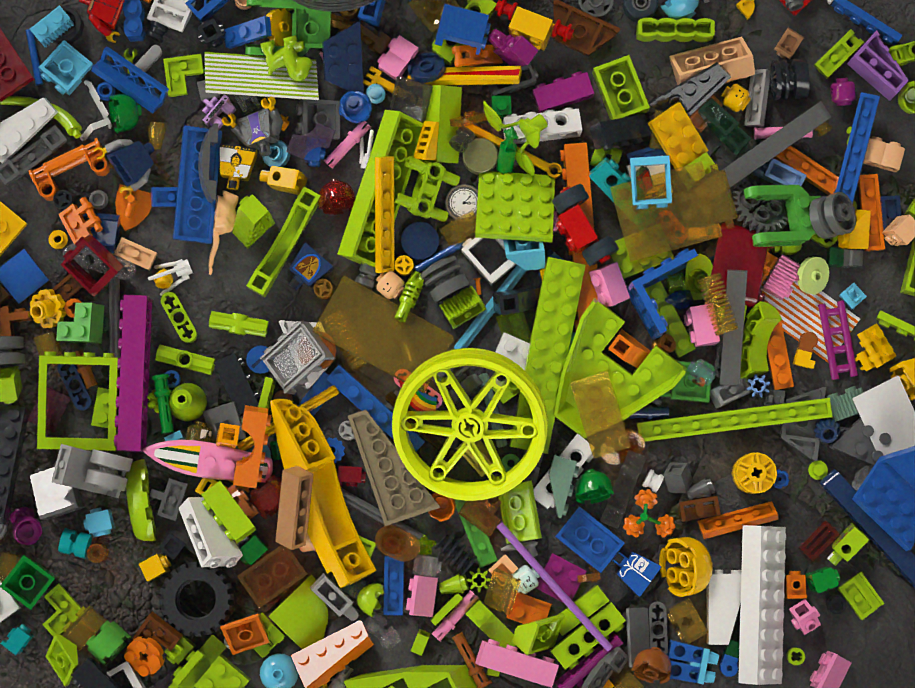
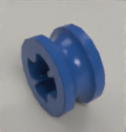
(177, 376)

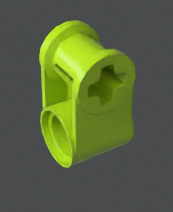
(902, 53)

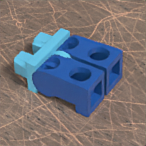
(696, 662)

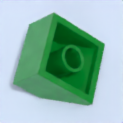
(27, 581)

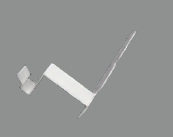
(102, 109)

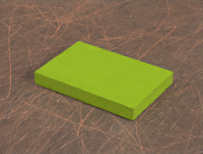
(520, 512)

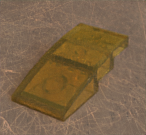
(600, 414)

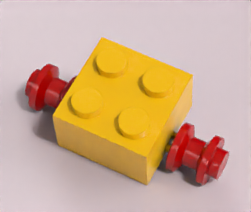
(532, 26)

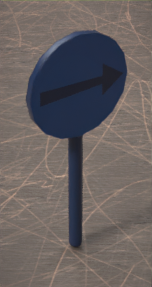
(254, 361)

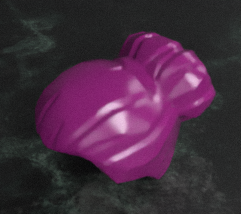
(25, 526)

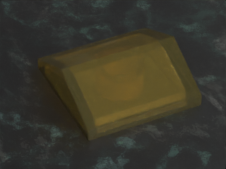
(430, 11)

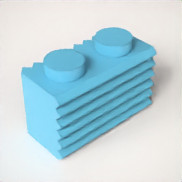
(52, 26)

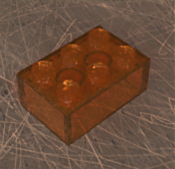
(272, 575)

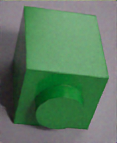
(501, 105)
(253, 550)

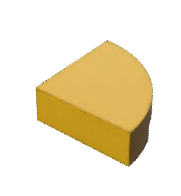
(746, 7)

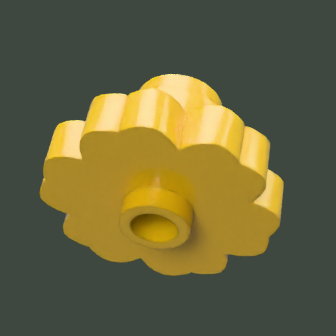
(280, 25)
(47, 308)

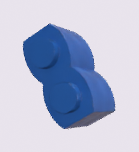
(133, 23)

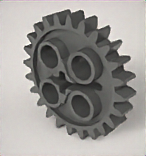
(765, 218)

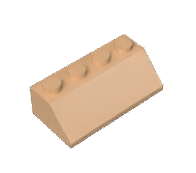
(730, 54)

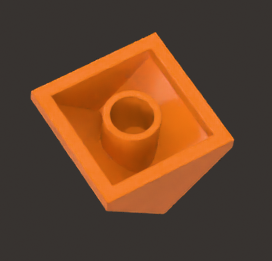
(245, 634)

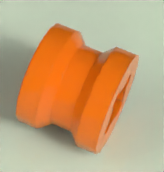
(68, 307)

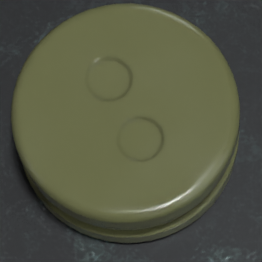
(480, 156)

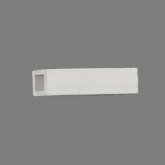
(207, 537)
(722, 605)

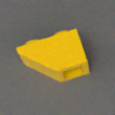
(155, 566)

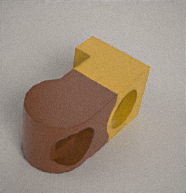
(804, 350)

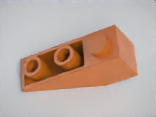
(628, 349)

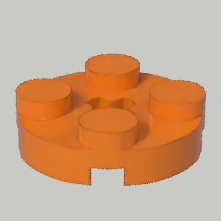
(138, 662)

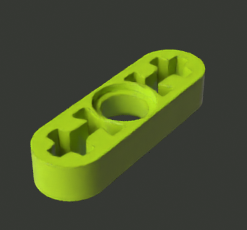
(176, 302)

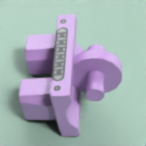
(223, 105)

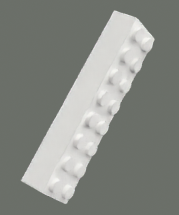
(762, 605)

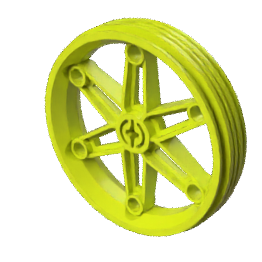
(437, 481)

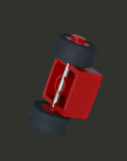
(577, 228)

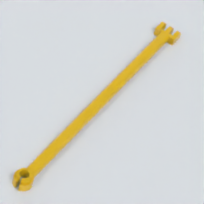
(479, 132)

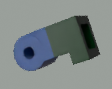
(729, 659)

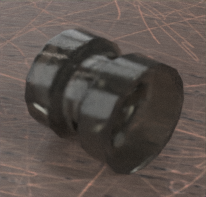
(461, 139)

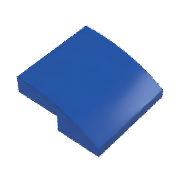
(22, 276)

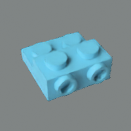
(65, 68)

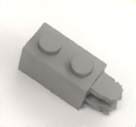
(334, 597)

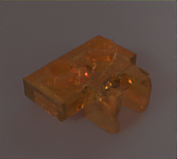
(481, 514)

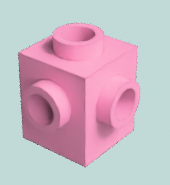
(804, 617)

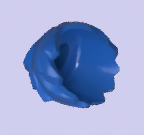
(355, 107)

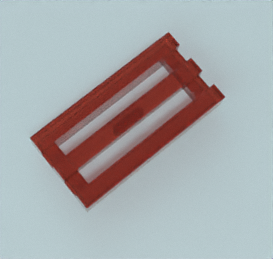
(813, 535)

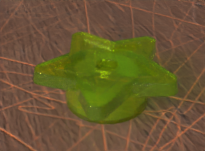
(425, 550)

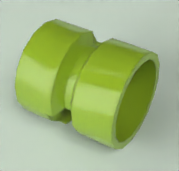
(600, 154)

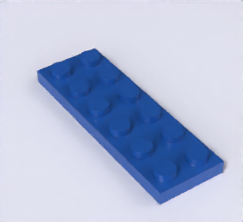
(193, 212)

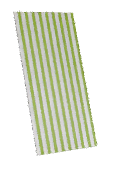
(249, 76)

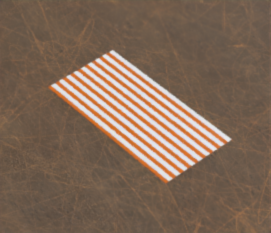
(802, 315)

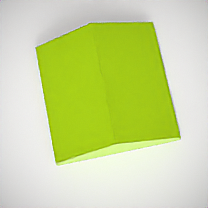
(63, 658)

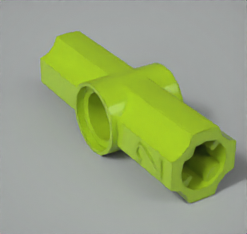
(238, 324)
(173, 357)

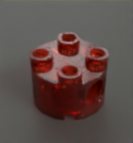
(268, 497)

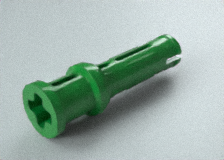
(162, 394)

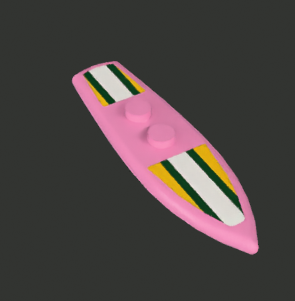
(202, 459)

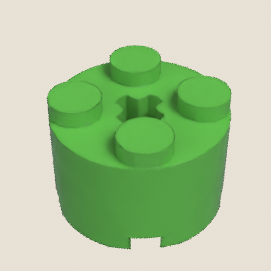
(108, 642)

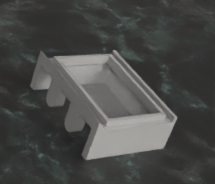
(296, 356)

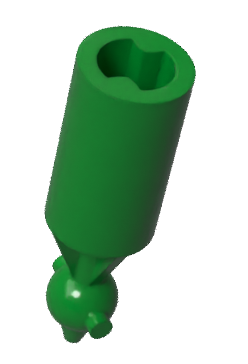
(507, 152)

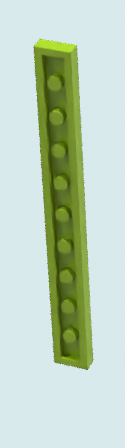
(735, 419)

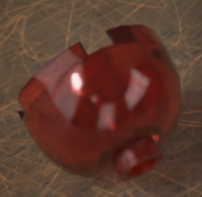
(336, 197)

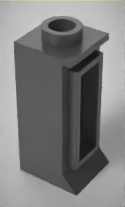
(530, 75)

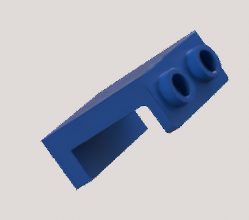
(463, 27)

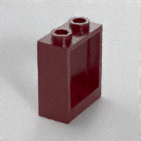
(81, 275)

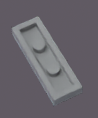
(759, 94)

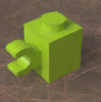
(180, 651)

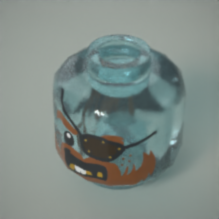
(701, 372)

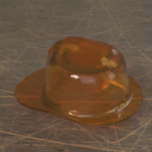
(637, 445)
(397, 543)

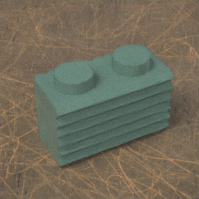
(843, 405)

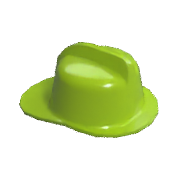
(697, 269)

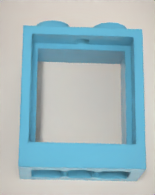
(651, 161)

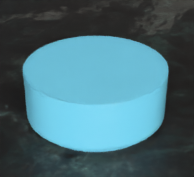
(375, 93)

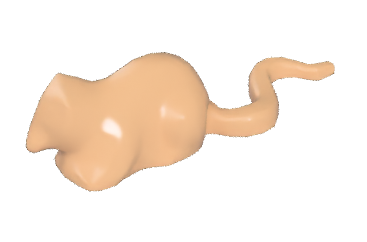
(223, 220)

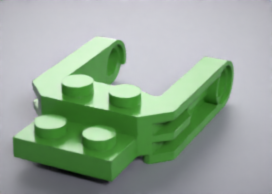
(307, 24)
(797, 209)

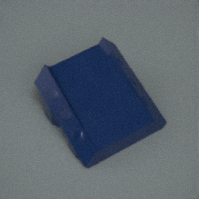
(111, 230)

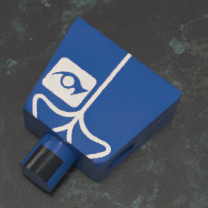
(636, 571)

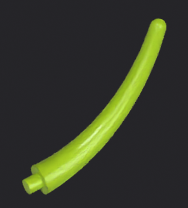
(63, 117)

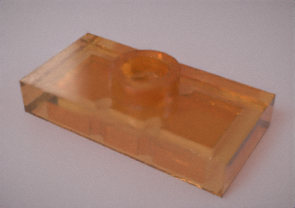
(468, 119)

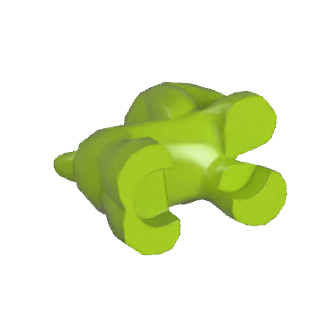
(297, 67)

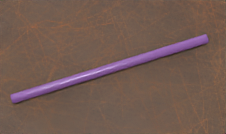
(554, 586)

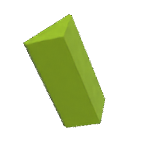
(445, 105)

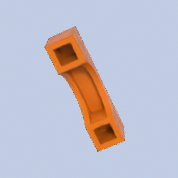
(254, 423)

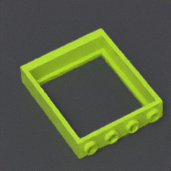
(82, 443)

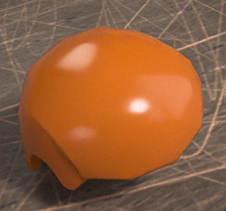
(446, 509)

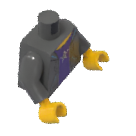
(258, 129)

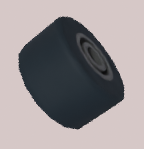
(639, 9)

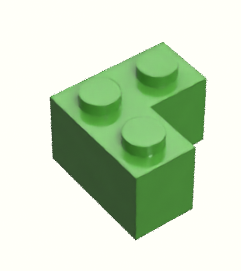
(86, 325)

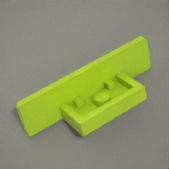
(198, 663)

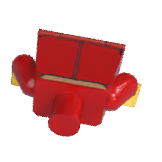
(104, 15)

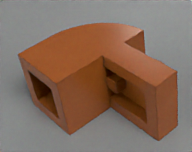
(8, 319)

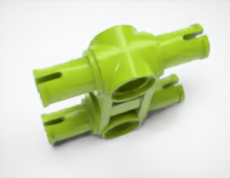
(426, 189)

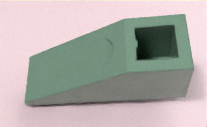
(560, 477)

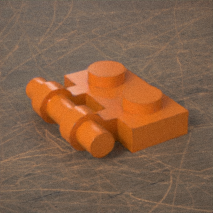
(74, 222)

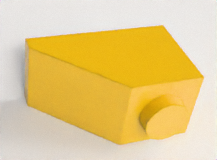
(860, 235)

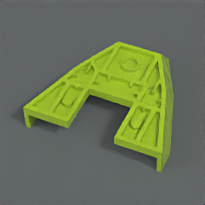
(585, 358)

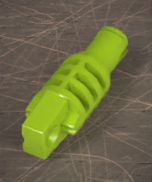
(409, 296)

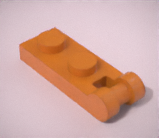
(485, 57)

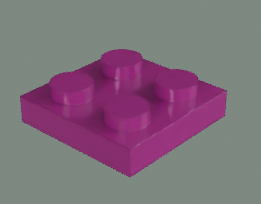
(564, 575)

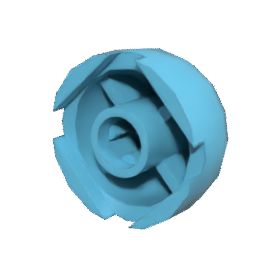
(680, 8)
(278, 672)

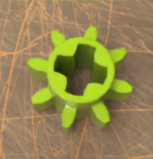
(475, 583)

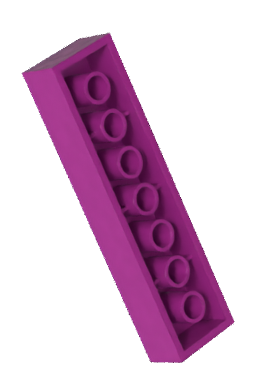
(134, 373)

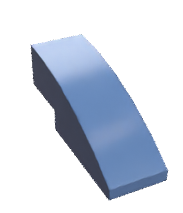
(779, 173)

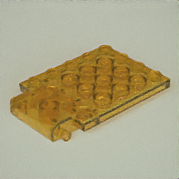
(693, 217)

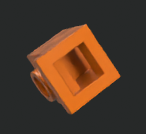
(789, 591)

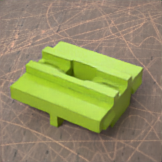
(274, 636)

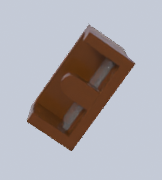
(698, 508)

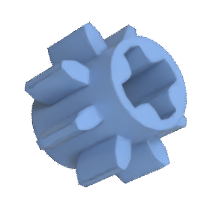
(763, 388)

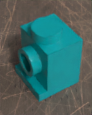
(17, 639)

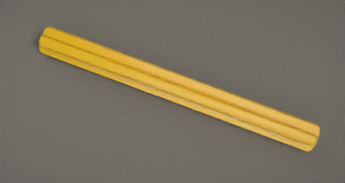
(309, 405)

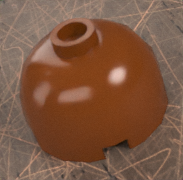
(652, 665)

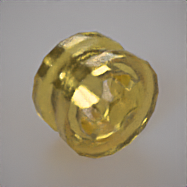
(823, 128)

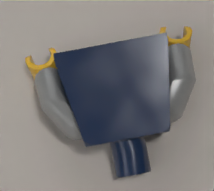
(130, 161)

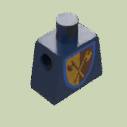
(308, 268)

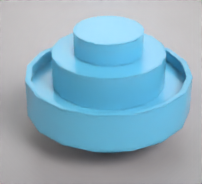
(278, 155)

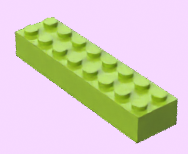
(396, 138)

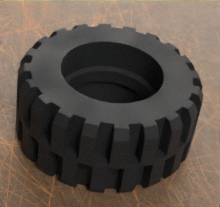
(171, 599)

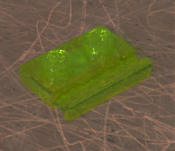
(514, 325)

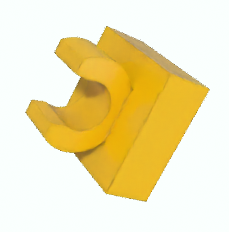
(863, 357)

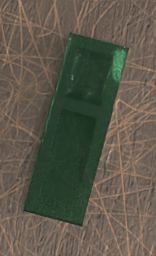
(724, 126)

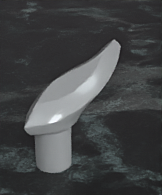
(530, 545)

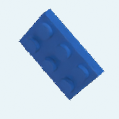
(589, 539)

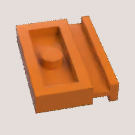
(528, 609)

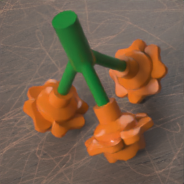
(635, 525)

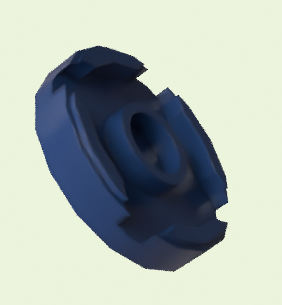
(426, 67)
(420, 241)

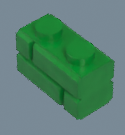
(822, 579)

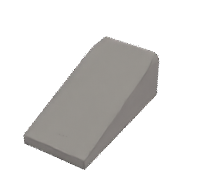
(727, 393)

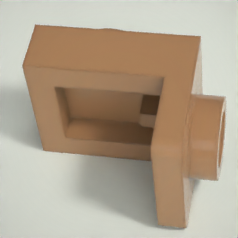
(788, 44)

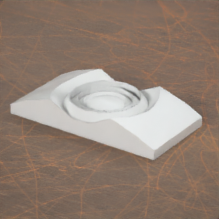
(171, 13)

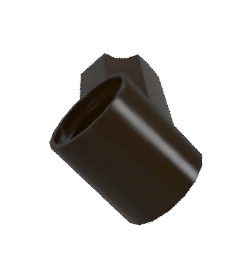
(376, 40)

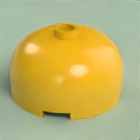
(695, 566)

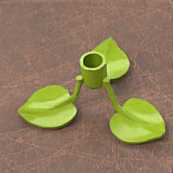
(530, 129)

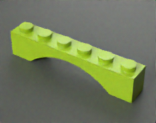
(285, 242)

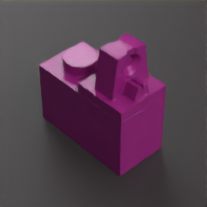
(512, 50)

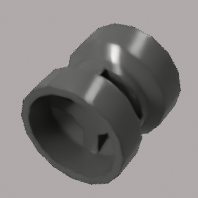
(366, 276)

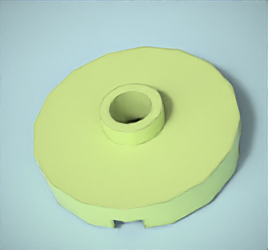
(813, 275)

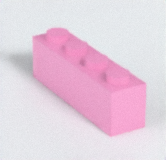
(517, 664)

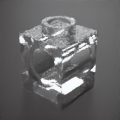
(426, 566)

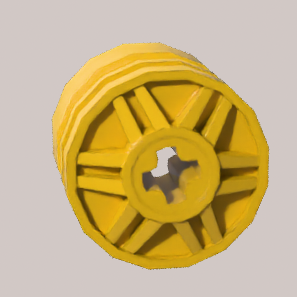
(744, 467)

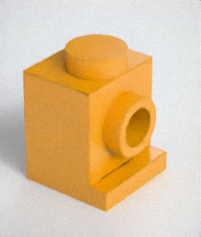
(227, 435)

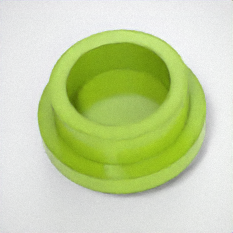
(817, 470)

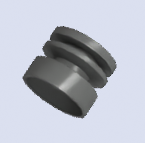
(445, 280)
(468, 383)

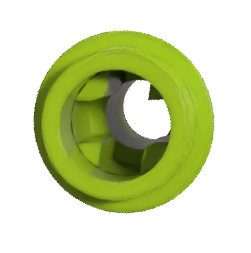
(456, 584)

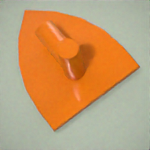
(134, 208)

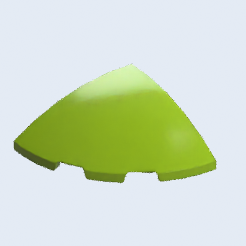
(302, 615)

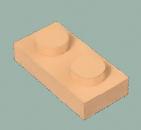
(135, 253)

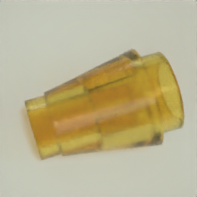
(156, 134)

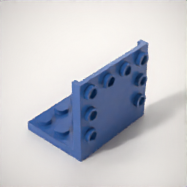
(648, 307)
(890, 495)

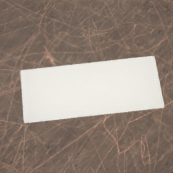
(890, 412)

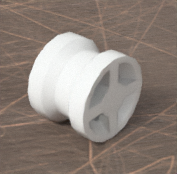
(653, 480)

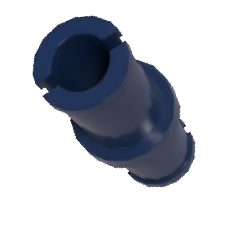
(651, 412)

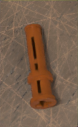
(460, 639)

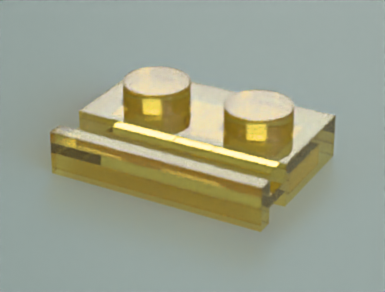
(502, 591)

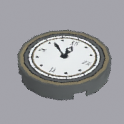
(461, 200)

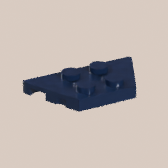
(344, 59)

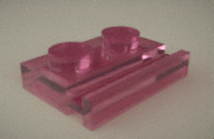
(55, 408)

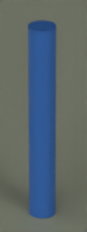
(34, 57)
(442, 254)

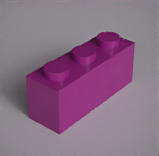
(563, 92)

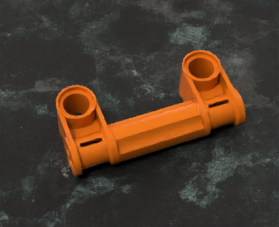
(43, 176)

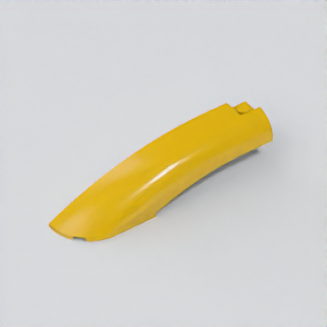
(329, 520)

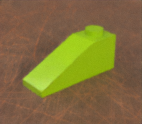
(588, 604)

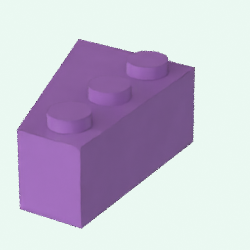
(878, 67)

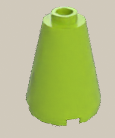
(194, 402)

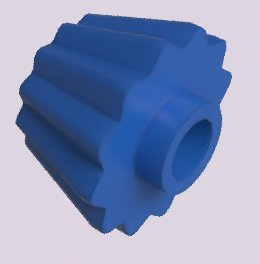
(338, 447)

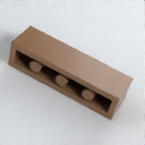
(294, 507)

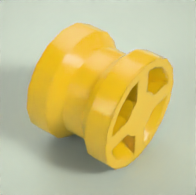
(401, 265)

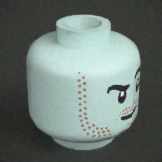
(528, 579)

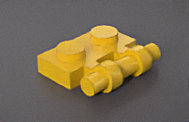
(876, 345)

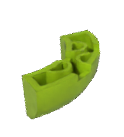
(756, 334)
(138, 502)

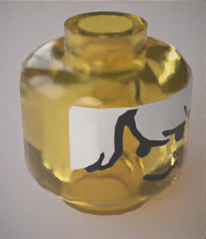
(199, 432)

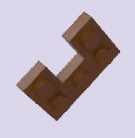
(159, 630)

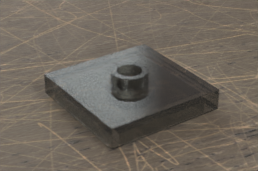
(411, 98)

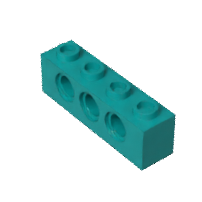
(603, 170)

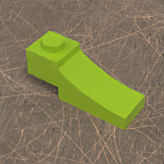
(490, 624)

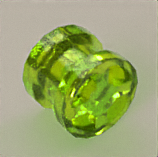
(675, 283)

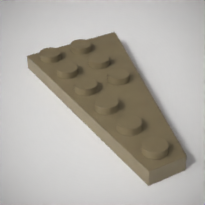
(394, 487)

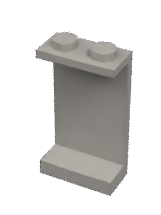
(72, 470)

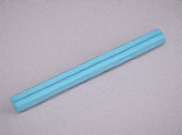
(484, 316)

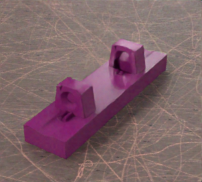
(586, 664)

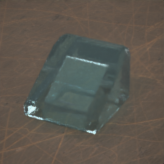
(354, 588)

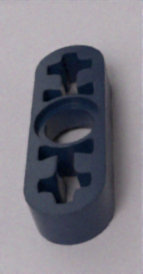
(76, 399)

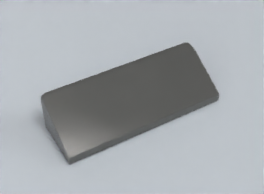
(637, 631)

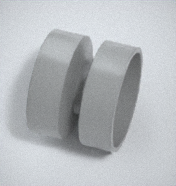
(107, 475)

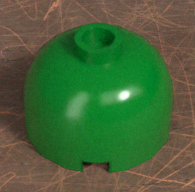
(124, 112)
(593, 486)

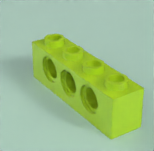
(445, 51)
(569, 660)

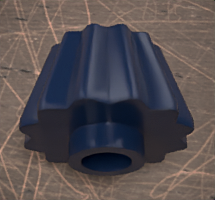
(827, 424)

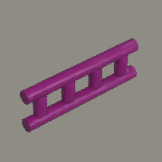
(843, 329)

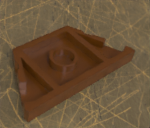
(589, 31)

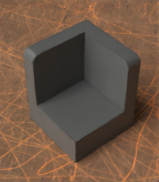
(678, 477)

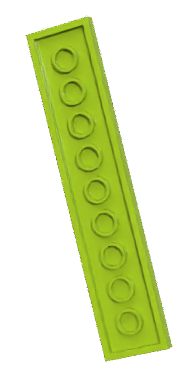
(550, 339)

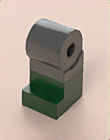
(844, 258)

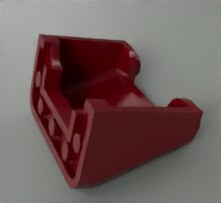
(737, 252)

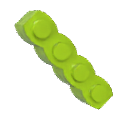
(670, 29)

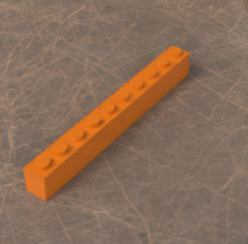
(575, 173)

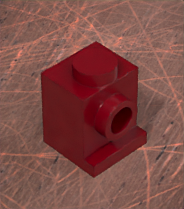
(351, 475)

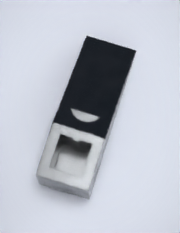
(516, 300)

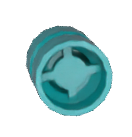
(74, 543)

